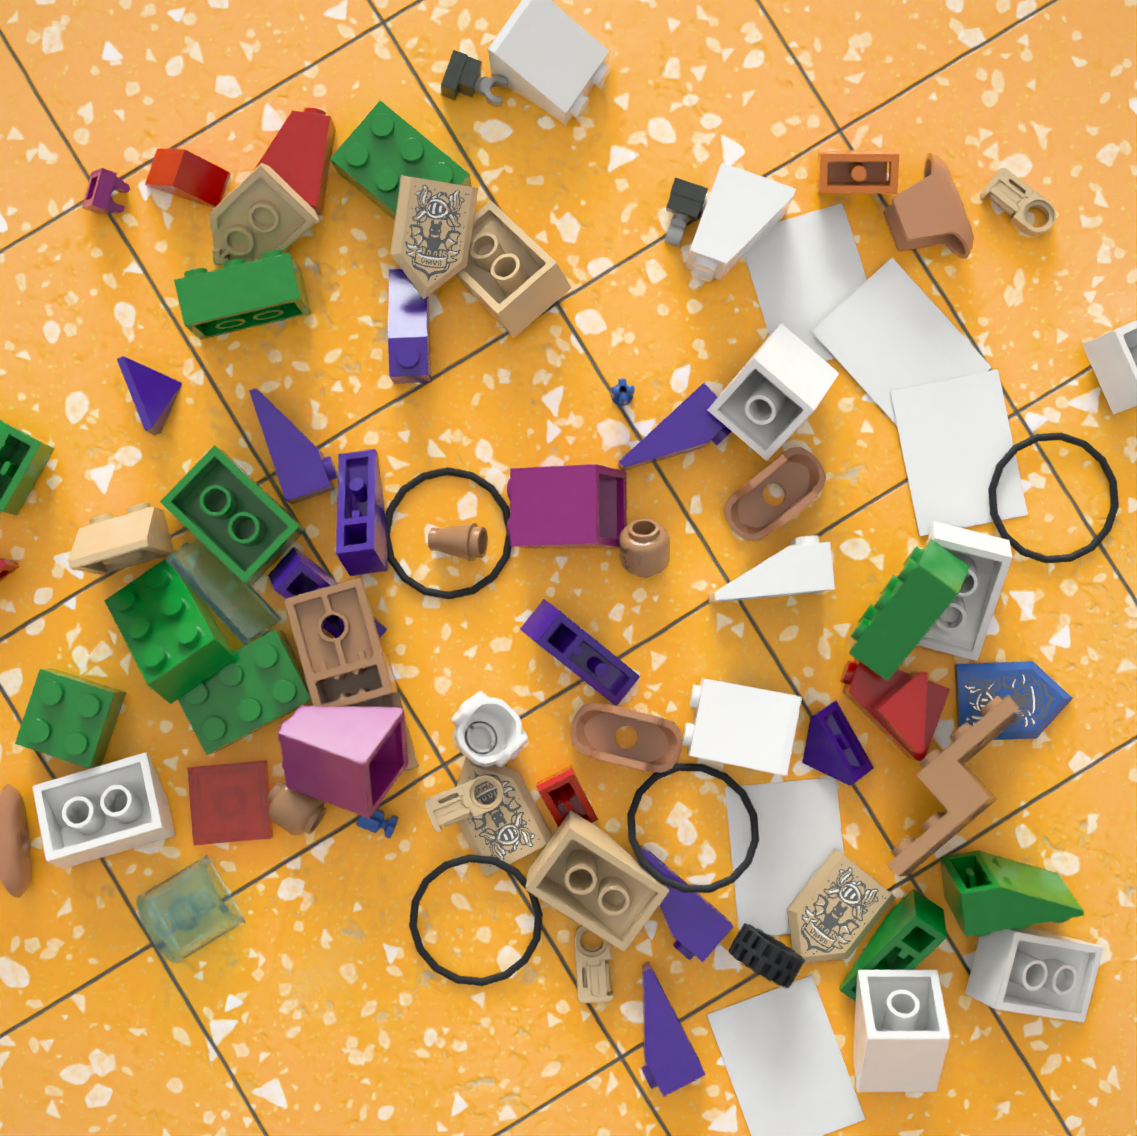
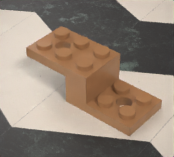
(350, 667)
(955, 785)

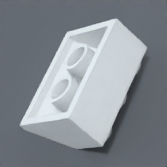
(102, 811)

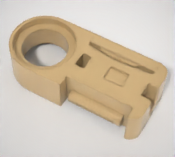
(1016, 199)
(459, 801)
(592, 971)

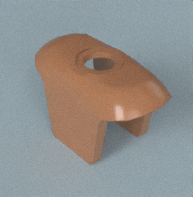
(930, 213)
(801, 480)
(657, 742)
(14, 842)

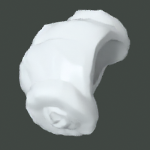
(488, 731)

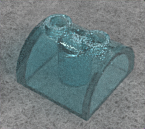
(188, 910)

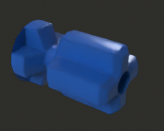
(619, 398)
(377, 821)

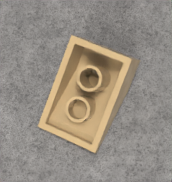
(510, 271)
(121, 541)
(595, 882)

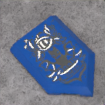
(1021, 681)

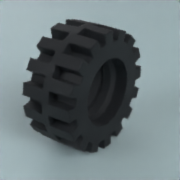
(766, 955)

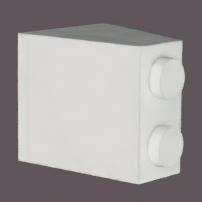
(549, 58)
(734, 220)
(774, 392)
(742, 726)
(899, 1031)

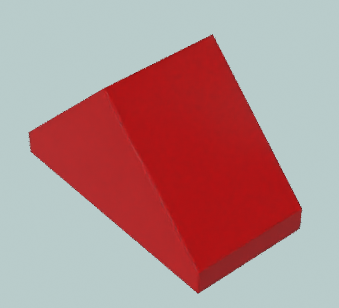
(187, 176)
(905, 710)
(565, 794)

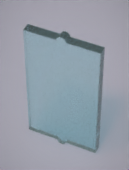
(223, 591)

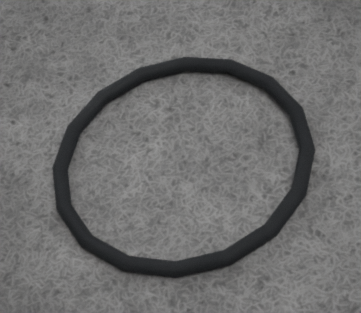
(457, 473)
(1113, 497)
(672, 883)
(464, 979)

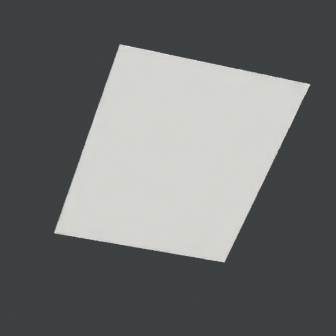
(805, 272)
(895, 337)
(950, 447)
(796, 835)
(786, 1063)

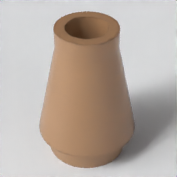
(462, 541)

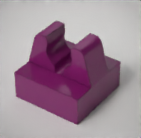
(99, 191)

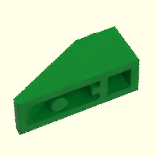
(902, 940)

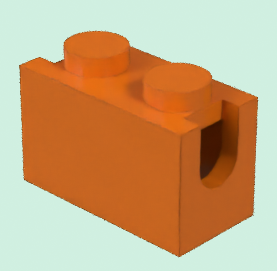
(857, 172)

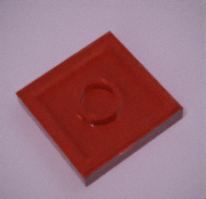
(229, 802)

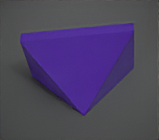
(151, 393)
(835, 747)

